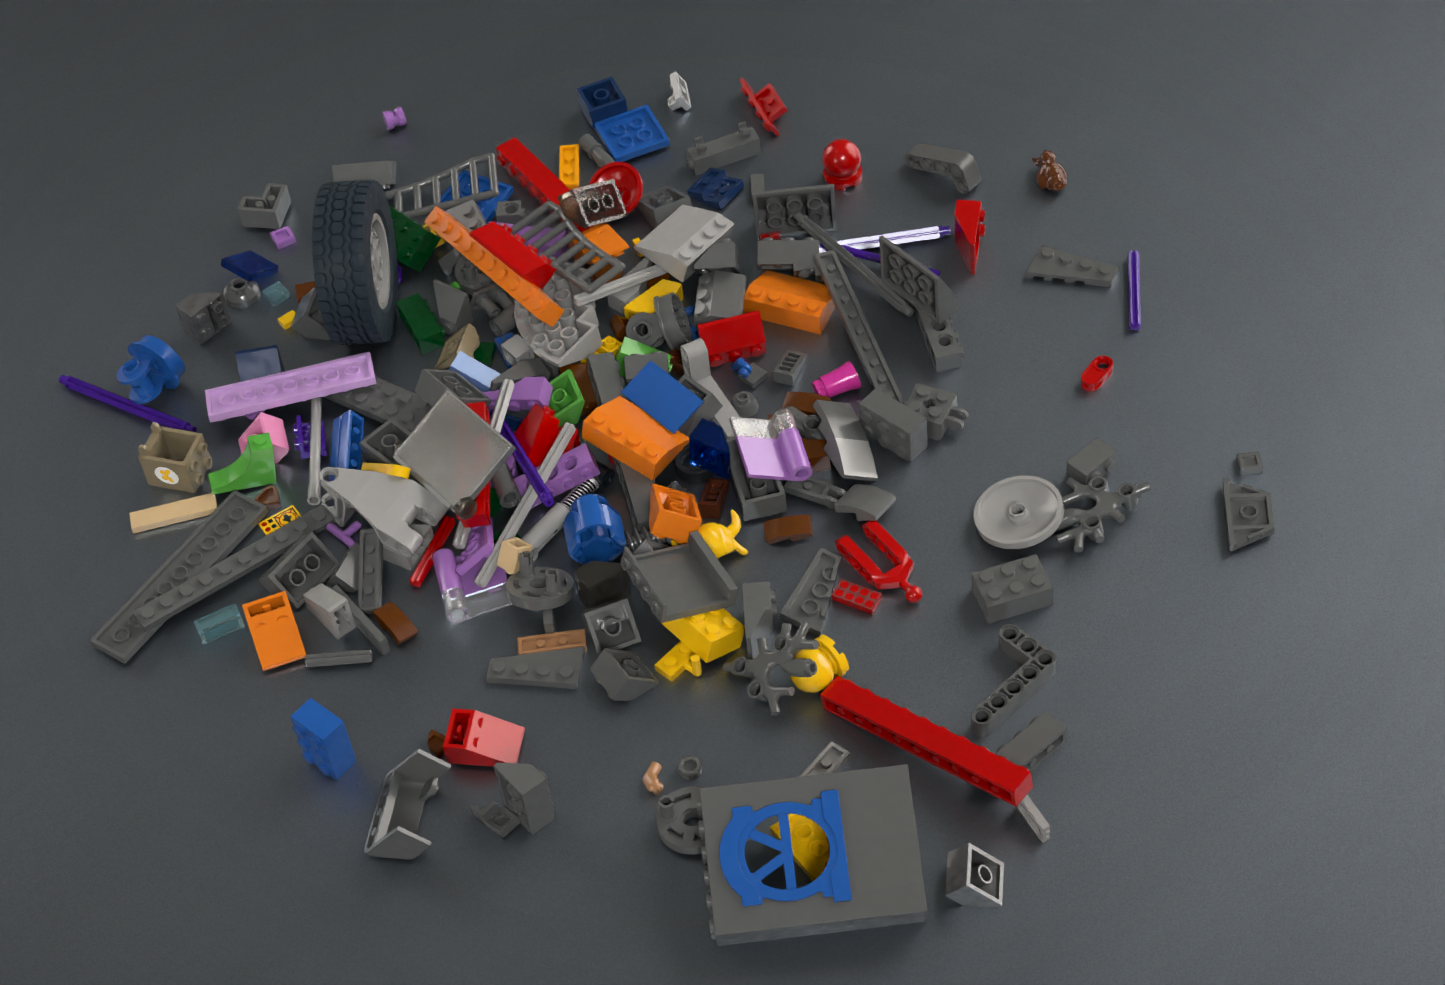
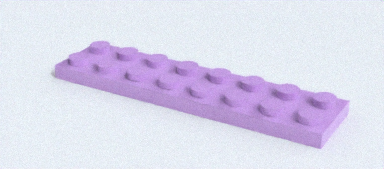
(290, 387)

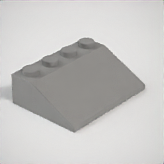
(684, 239)

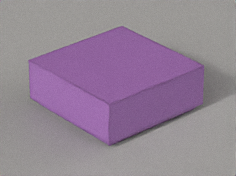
(283, 237)

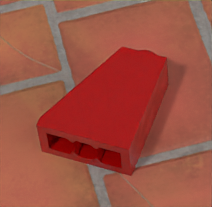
(537, 433)

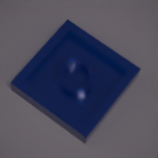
(249, 265)

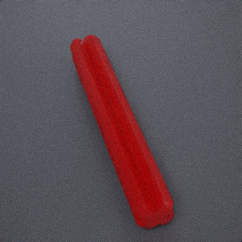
(435, 544)

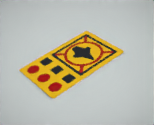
(279, 520)

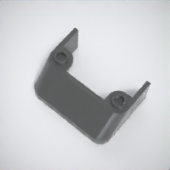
(401, 806)

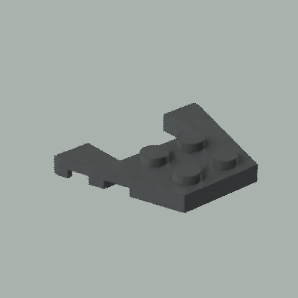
(469, 216)

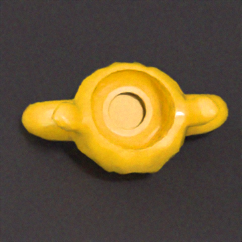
(721, 538)

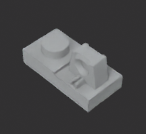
(680, 93)

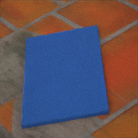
(662, 397)

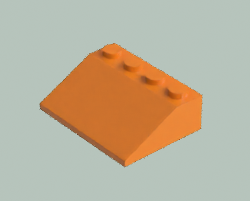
(790, 301)
(632, 437)

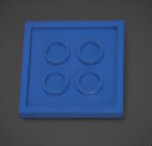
(631, 134)
(489, 206)

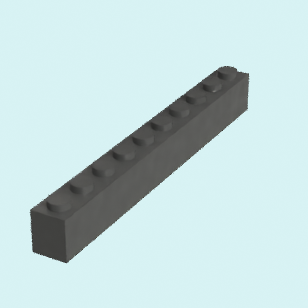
(607, 385)

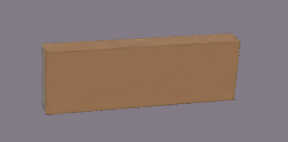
(552, 641)

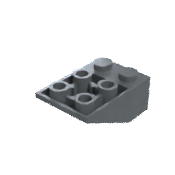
(706, 410)

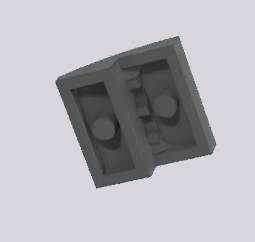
(865, 502)

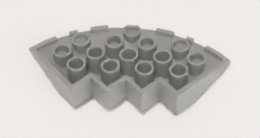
(573, 334)

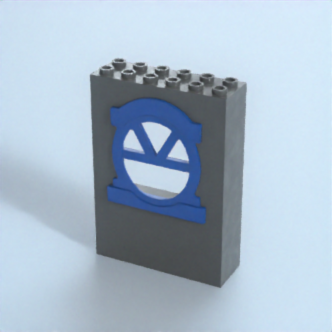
(871, 867)

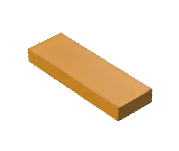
(569, 165)

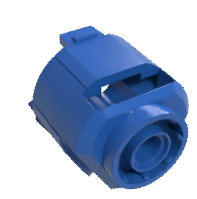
(593, 530)

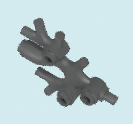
(1106, 506)
(761, 666)

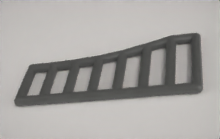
(453, 173)
(567, 273)

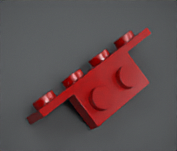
(768, 104)

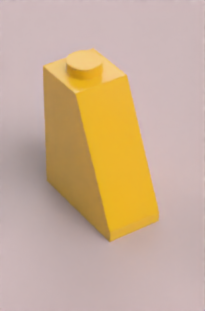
(645, 301)

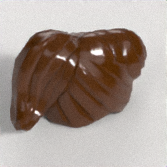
(1051, 174)

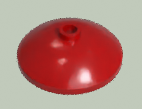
(626, 179)

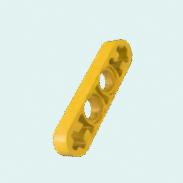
(390, 469)

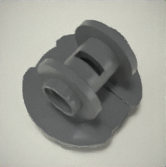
(667, 323)

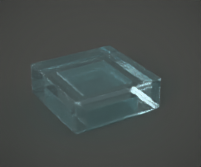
(276, 293)

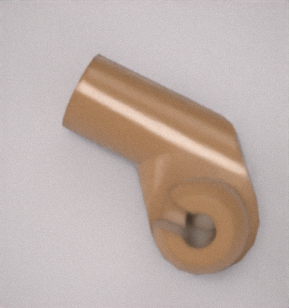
(650, 778)

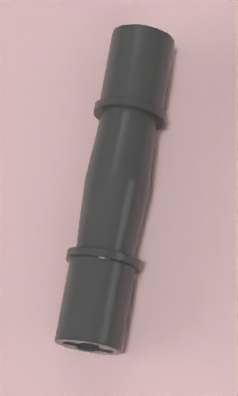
(595, 150)

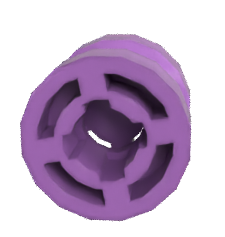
(394, 118)

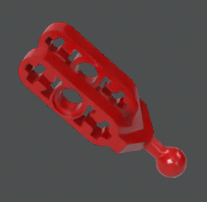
(892, 550)

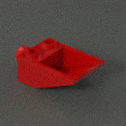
(969, 230)

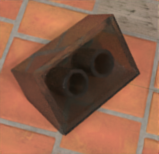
(593, 204)

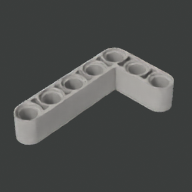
(697, 366)

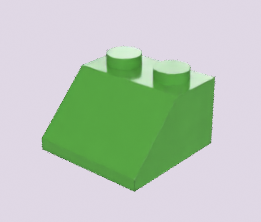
(566, 398)

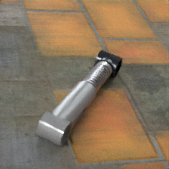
(553, 520)

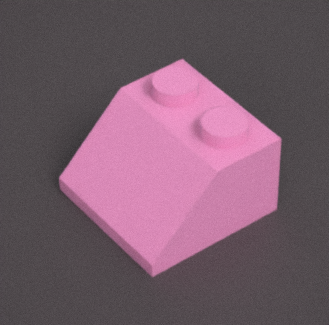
(268, 424)

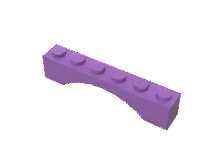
(525, 394)

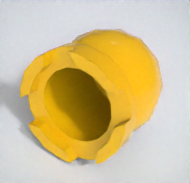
(828, 666)

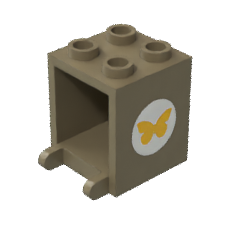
(174, 458)

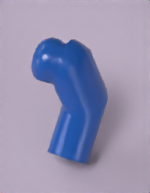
(742, 367)

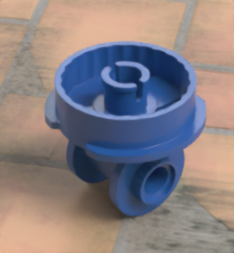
(151, 369)

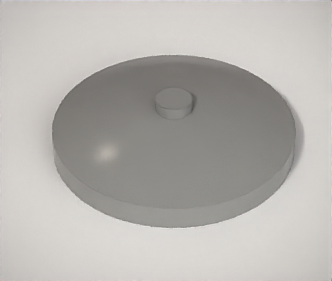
(1018, 512)

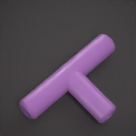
(344, 535)

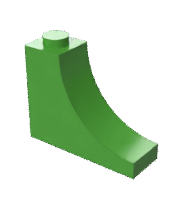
(250, 470)

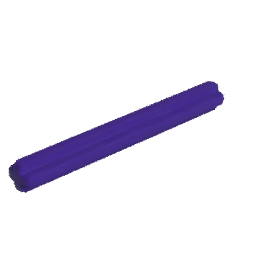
(1134, 290)

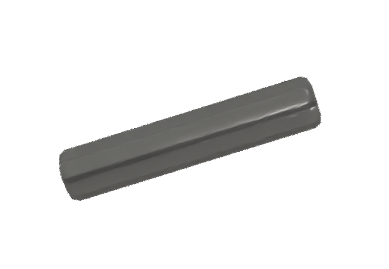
(338, 658)

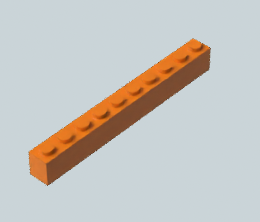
(520, 289)

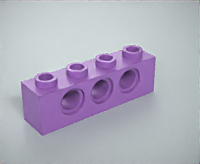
(571, 470)

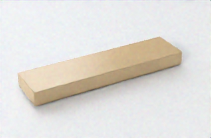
(173, 512)

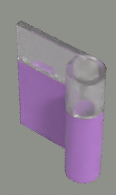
(772, 447)
(461, 595)

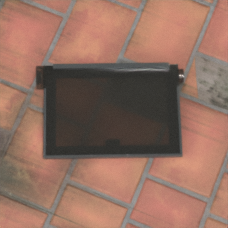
(453, 454)

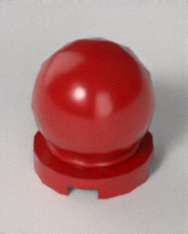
(842, 164)

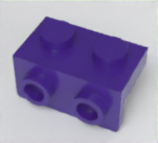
(302, 443)

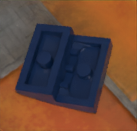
(715, 188)

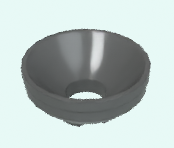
(242, 296)

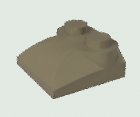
(463, 340)

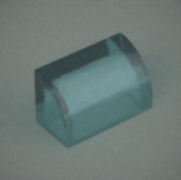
(219, 624)

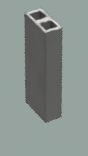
(757, 183)

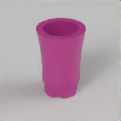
(837, 381)

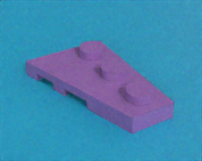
(479, 545)

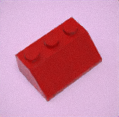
(733, 338)

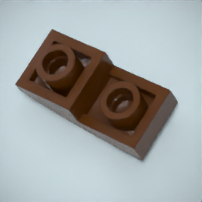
(803, 401)
(793, 527)
(396, 622)

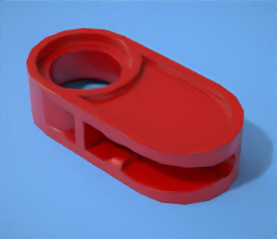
(1093, 376)

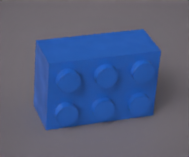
(323, 739)

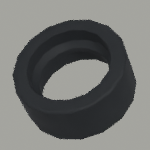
(687, 475)

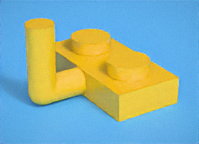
(678, 660)

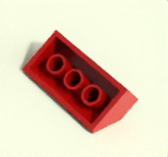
(514, 253)

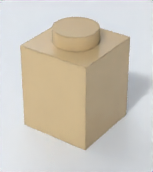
(509, 554)

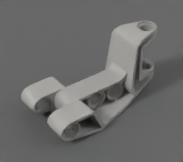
(385, 502)

